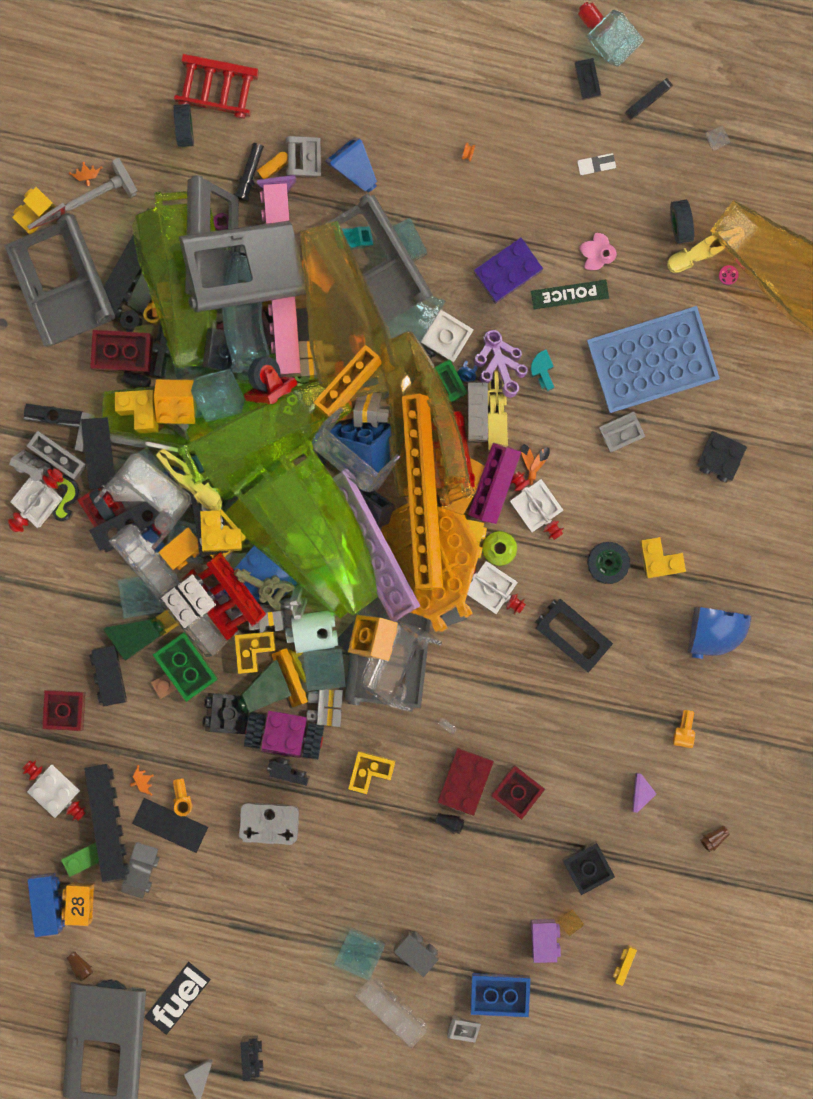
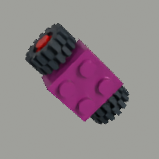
(284, 735)

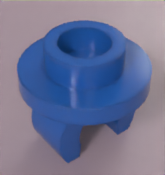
(467, 374)

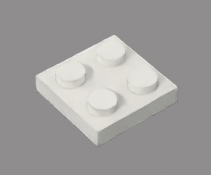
(447, 336)

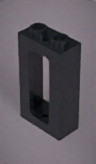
(544, 628)

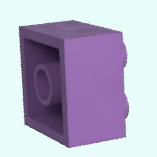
(544, 940)

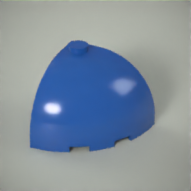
(366, 442)
(261, 568)
(716, 632)

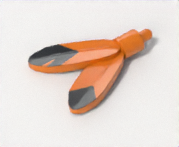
(532, 464)

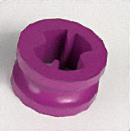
(221, 216)

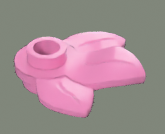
(594, 252)

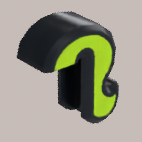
(69, 497)

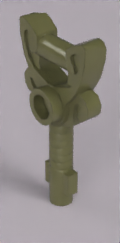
(266, 587)

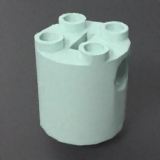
(306, 634)

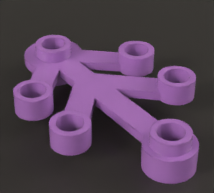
(501, 361)

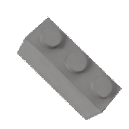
(56, 455)

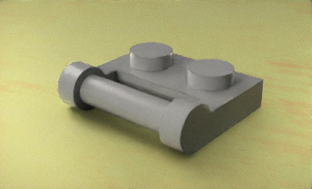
(309, 156)
(27, 463)

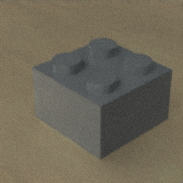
(416, 952)

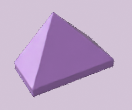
(290, 180)
(642, 793)

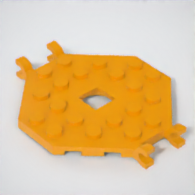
(458, 562)

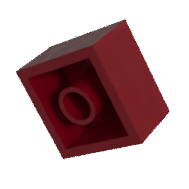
(63, 710)
(517, 792)

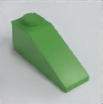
(81, 860)

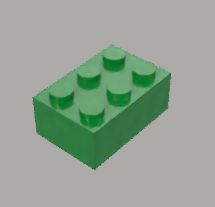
(185, 666)

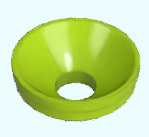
(489, 552)

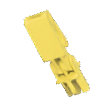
(683, 260)
(497, 421)
(203, 493)

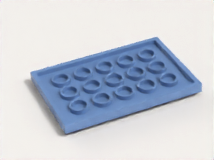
(653, 359)

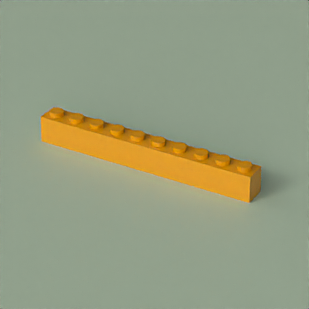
(422, 492)

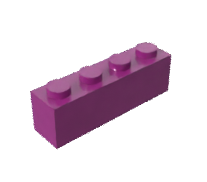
(494, 483)

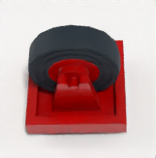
(266, 381)
(103, 510)

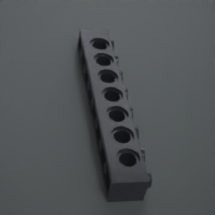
(100, 532)

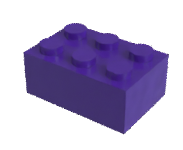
(508, 270)

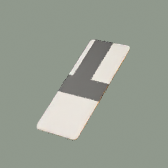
(596, 164)

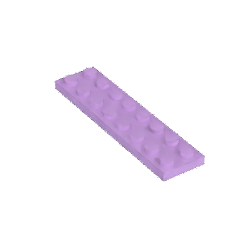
(390, 581)

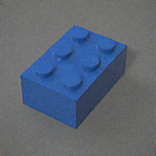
(46, 904)
(500, 995)

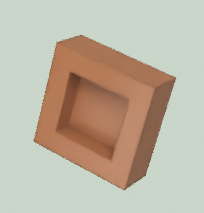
(163, 686)

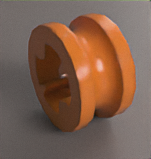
(468, 152)

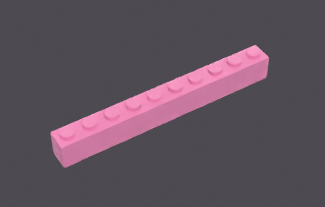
(283, 310)

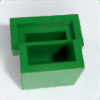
(451, 380)

